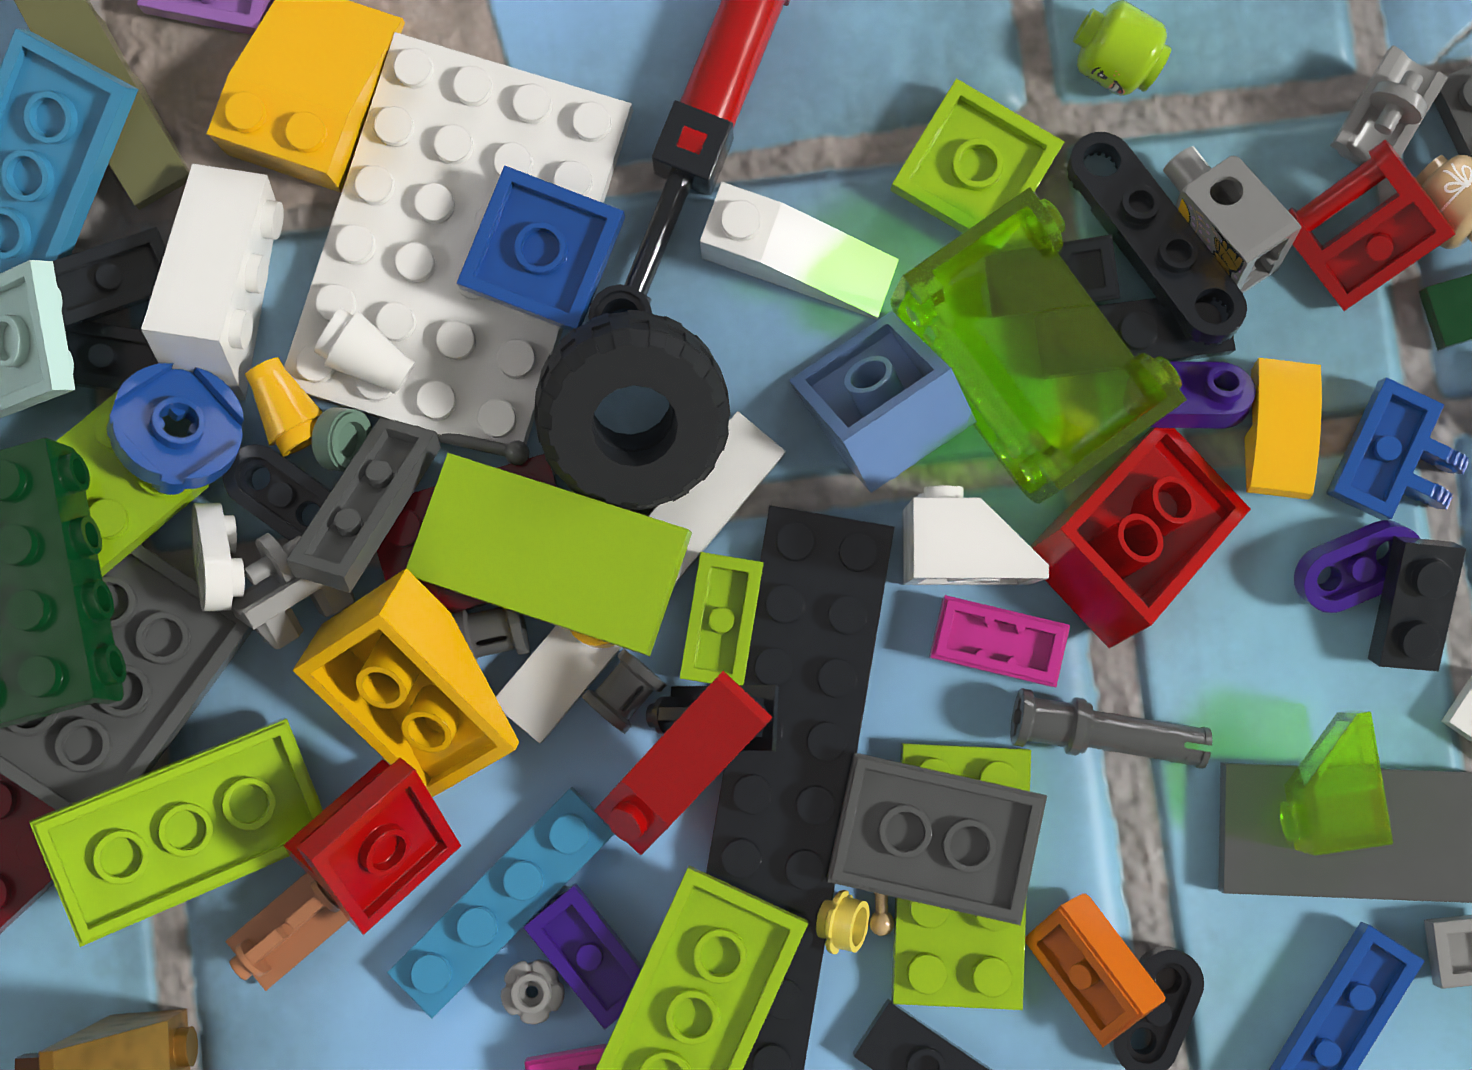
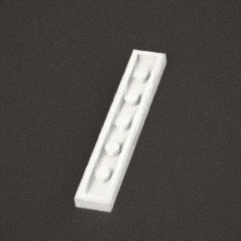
(565, 666)

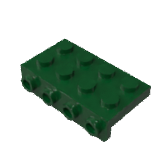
(52, 590)

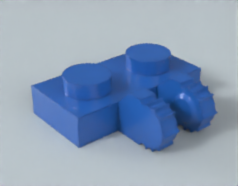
(1387, 450)

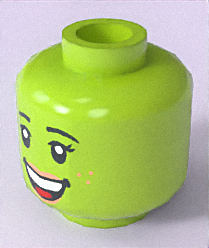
(1121, 48)

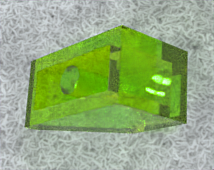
(1338, 791)

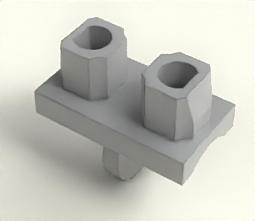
(1388, 107)
(275, 590)

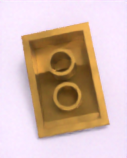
(127, 1043)

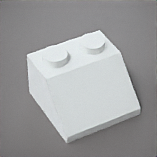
(963, 543)

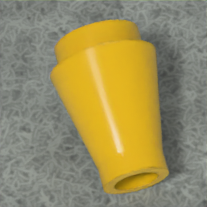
(283, 407)

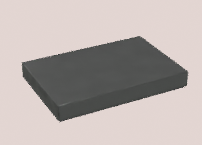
(936, 838)

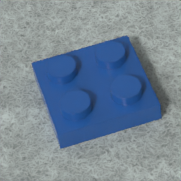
(541, 249)

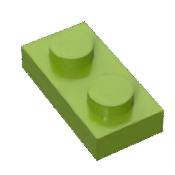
(721, 618)

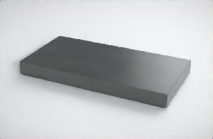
(1425, 863)

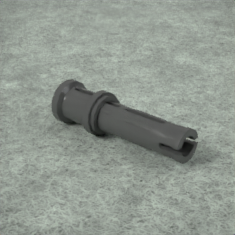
(1079, 727)

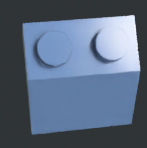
(884, 400)

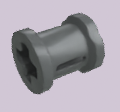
(493, 631)
(624, 691)

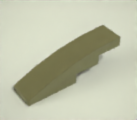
(145, 153)

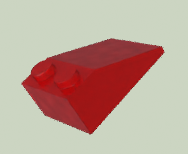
(1138, 535)

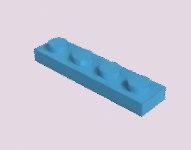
(501, 902)

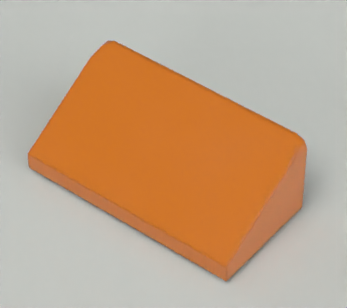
(1094, 968)

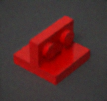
(375, 843)

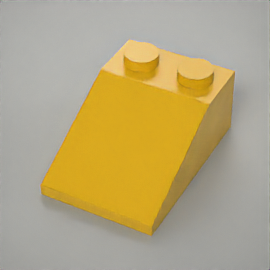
(304, 88)
(409, 683)

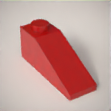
(682, 763)

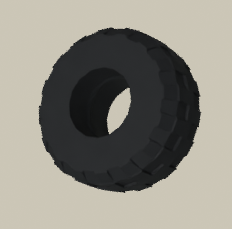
(642, 466)

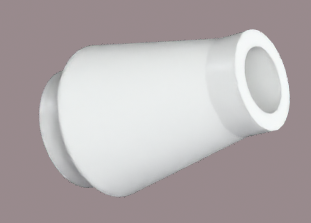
(362, 351)

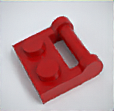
(1380, 241)

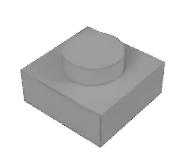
(1450, 950)

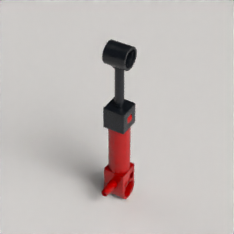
(697, 135)

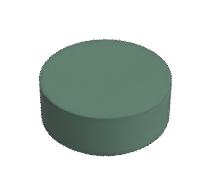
(339, 436)

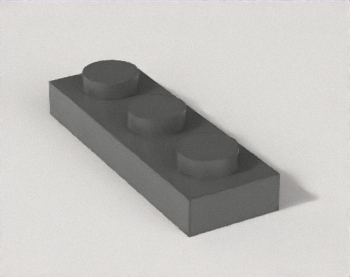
(364, 504)

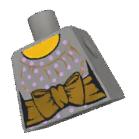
(1233, 215)

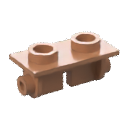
(285, 932)

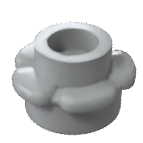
(537, 974)

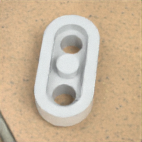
(212, 542)

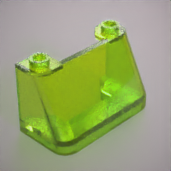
(1033, 348)

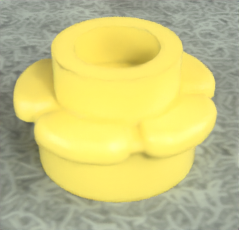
(843, 922)

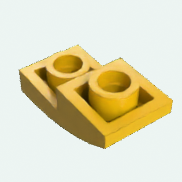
(1284, 429)

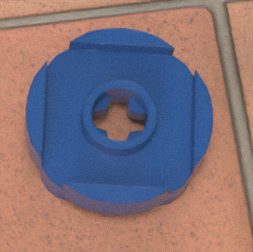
(171, 461)

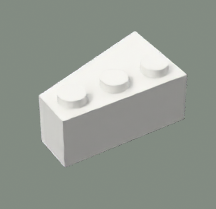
(215, 274)

